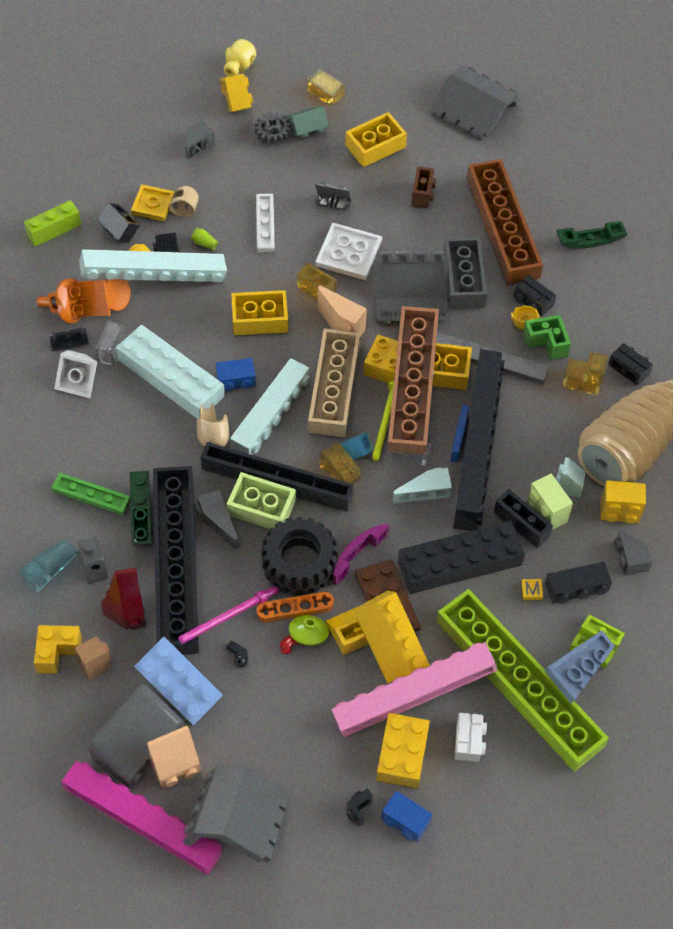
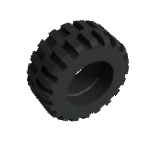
(302, 533)

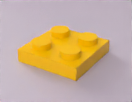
(152, 203)

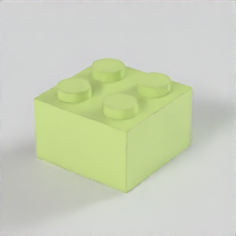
(550, 500)

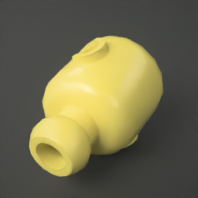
(239, 57)

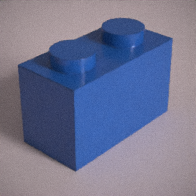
(236, 374)
(406, 816)

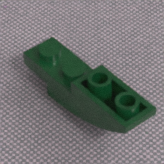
(140, 508)

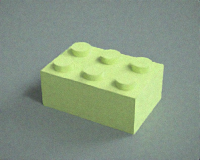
(260, 501)

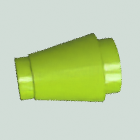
(204, 239)

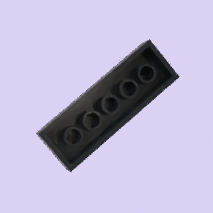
(460, 557)

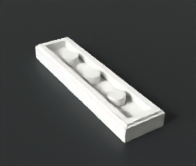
(265, 222)

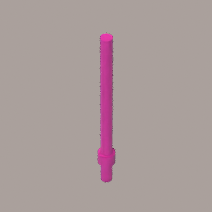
(259, 597)

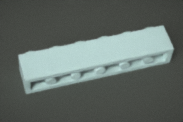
(270, 407)

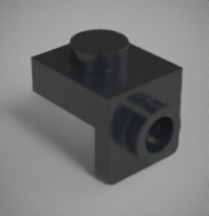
(358, 801)

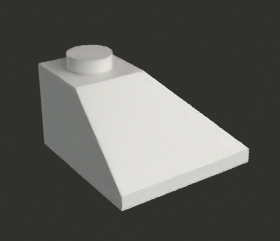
(75, 373)

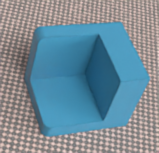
(358, 445)

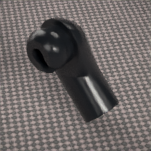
(241, 654)

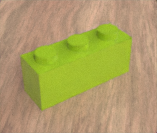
(52, 223)

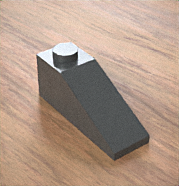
(216, 516)

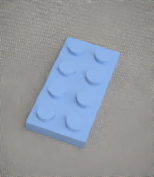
(178, 681)

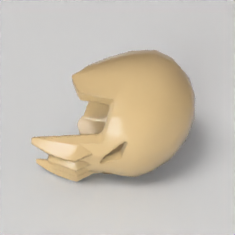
(213, 431)

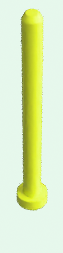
(384, 424)

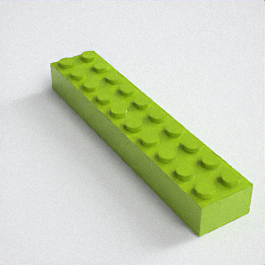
(524, 681)

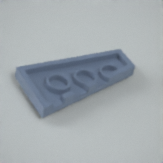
(579, 665)

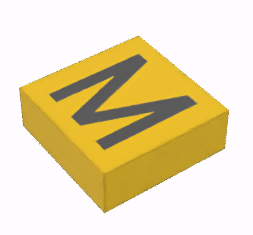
(532, 589)

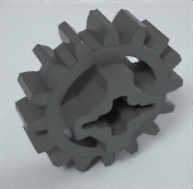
(272, 128)

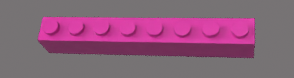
(140, 816)

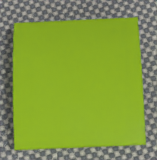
(590, 628)

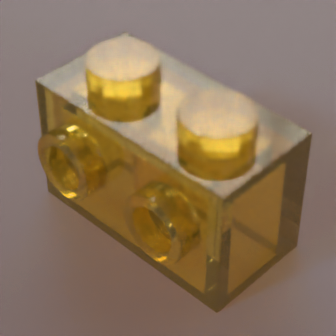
(311, 277)

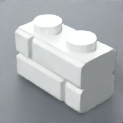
(469, 737)

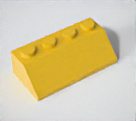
(390, 636)

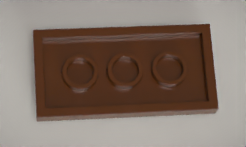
(382, 578)

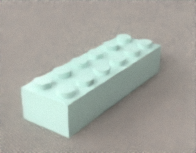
(169, 371)

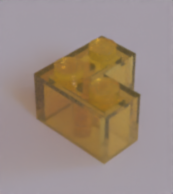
(586, 375)

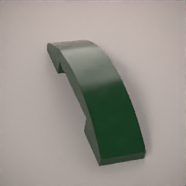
(593, 237)

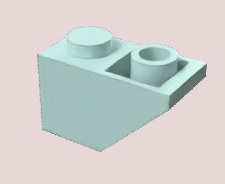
(571, 478)

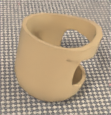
(183, 196)

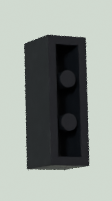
(524, 518)
(578, 582)

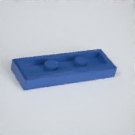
(459, 433)

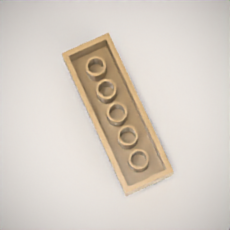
(334, 383)

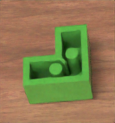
(548, 332)

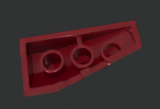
(124, 600)

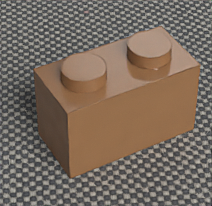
(93, 658)

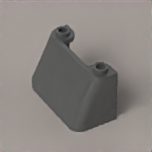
(122, 741)

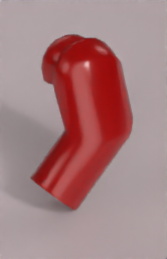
(286, 644)

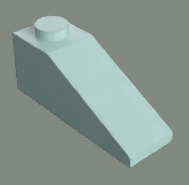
(427, 486)

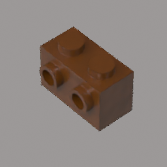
(423, 185)

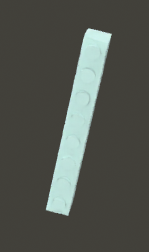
(152, 266)

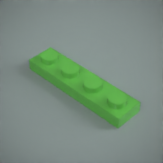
(91, 493)

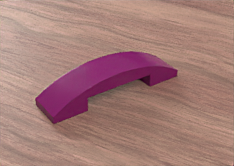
(373, 535)

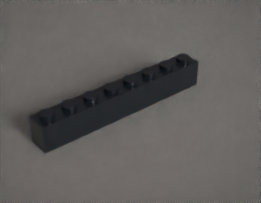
(307, 484)

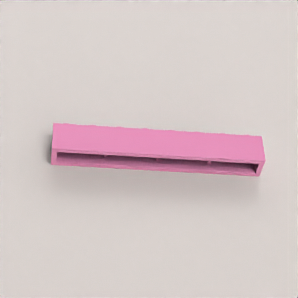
(414, 689)

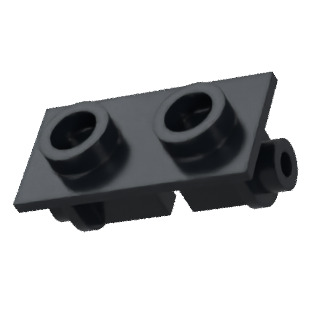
(69, 339)

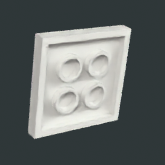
(348, 251)

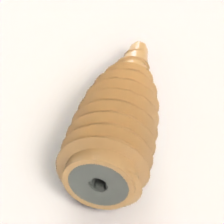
(629, 435)

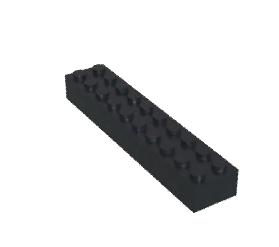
(479, 441)
(175, 556)

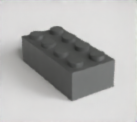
(465, 273)

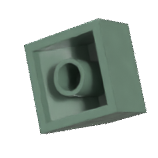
(307, 120)

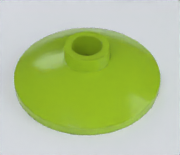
(308, 630)

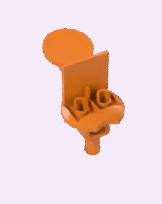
(86, 298)

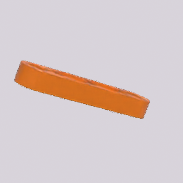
(294, 603)

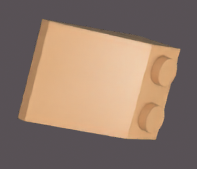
(341, 312)
(174, 757)

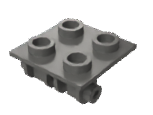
(326, 191)

